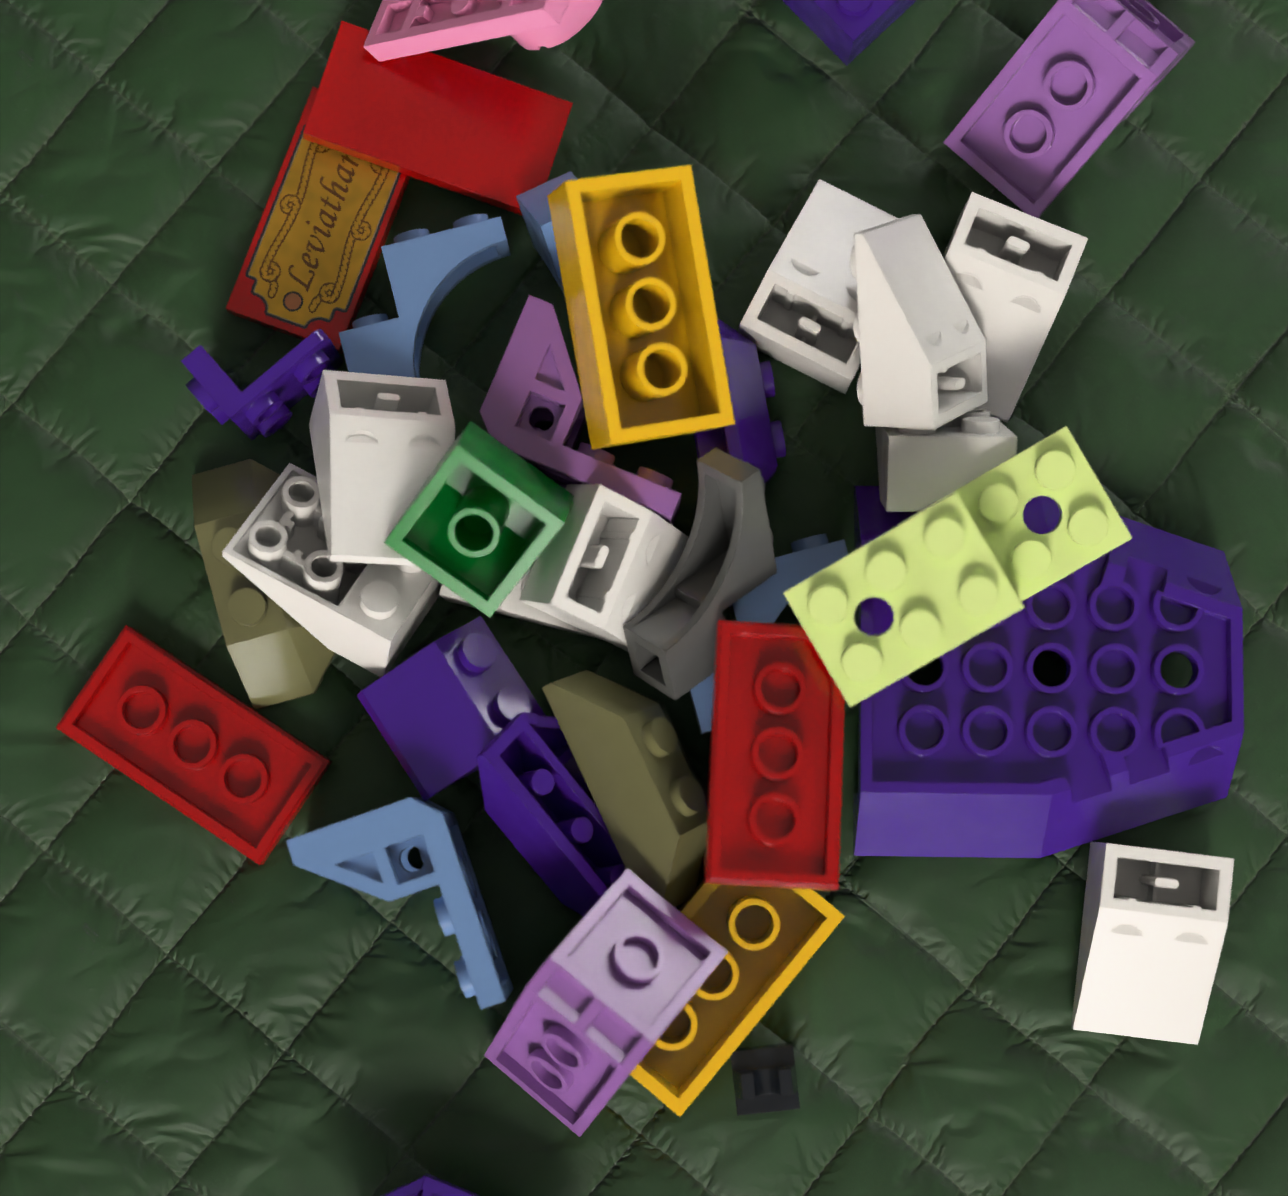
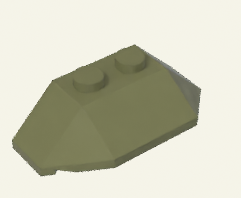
(267, 645)
(636, 779)

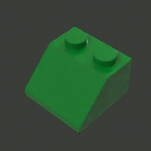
(480, 519)

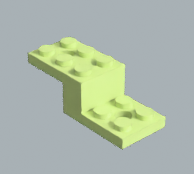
(957, 566)

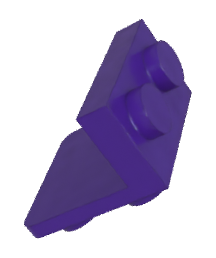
(265, 402)

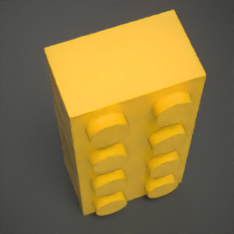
(640, 306)
(768, 943)

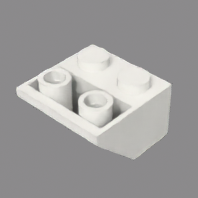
(929, 464)

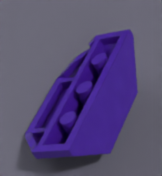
(750, 383)
(548, 811)

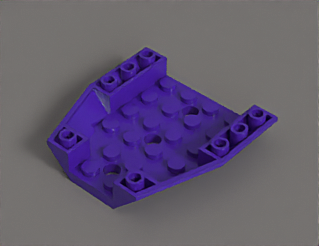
(1033, 769)

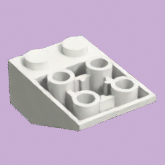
(1014, 282)
(809, 293)
(914, 331)
(372, 454)
(603, 563)
(348, 606)
(1150, 941)

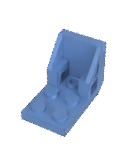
(373, 857)

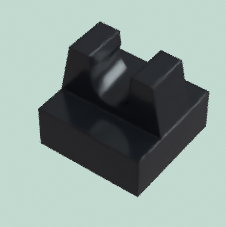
(765, 1079)

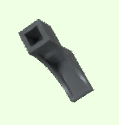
(722, 561)

